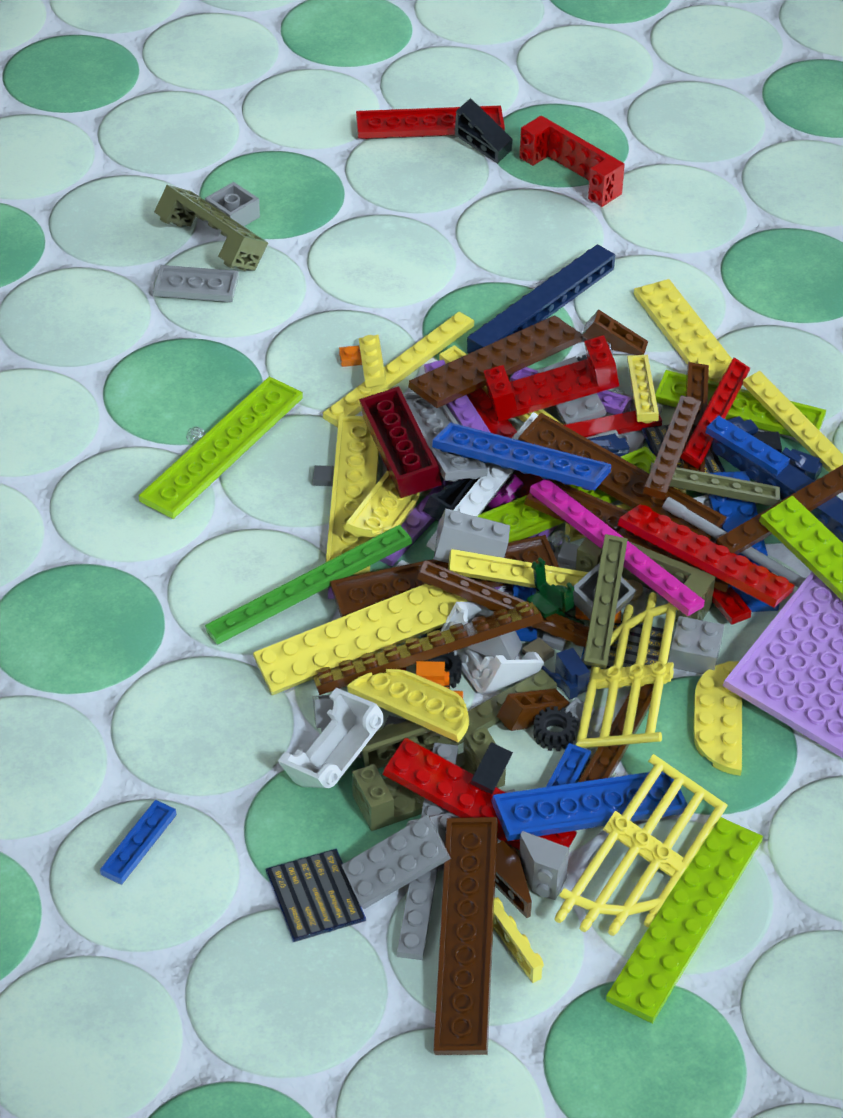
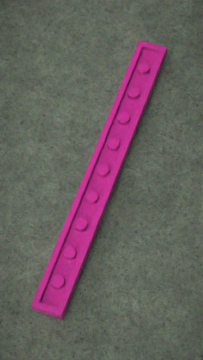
(635, 560)

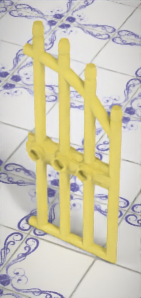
(633, 676)
(642, 843)

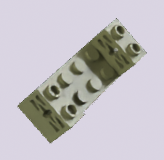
(241, 246)
(698, 581)
(388, 802)

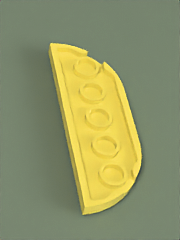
(381, 510)
(415, 700)
(718, 720)

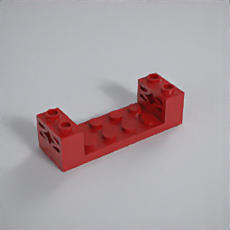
(546, 139)
(555, 385)

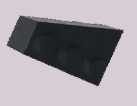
(482, 132)
(448, 497)

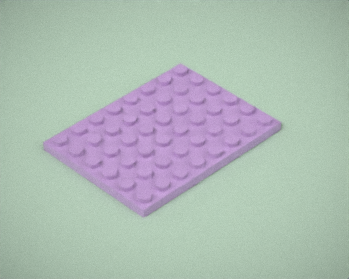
(798, 666)

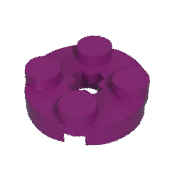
(506, 492)

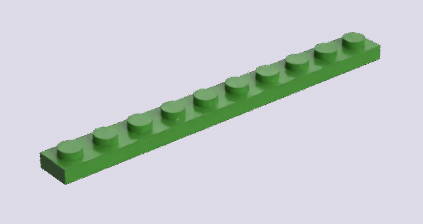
(307, 584)

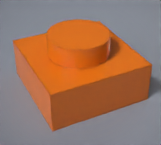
(350, 356)

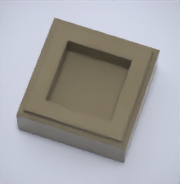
(540, 648)

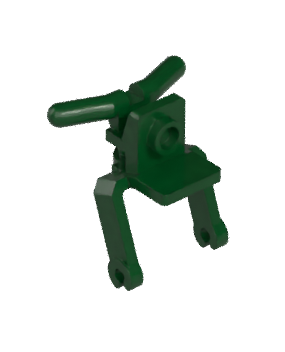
(551, 598)

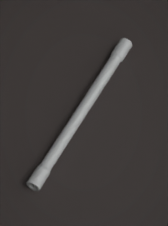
(682, 512)

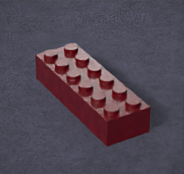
(400, 442)

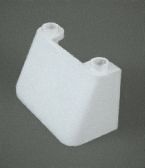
(484, 671)
(350, 729)

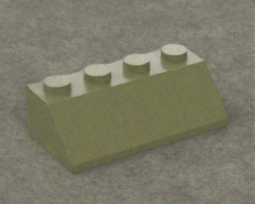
(387, 741)

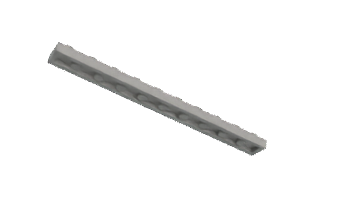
(421, 890)

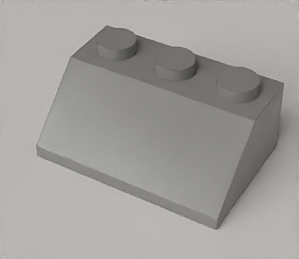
(470, 534)

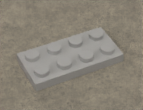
(196, 283)
(579, 409)
(395, 861)

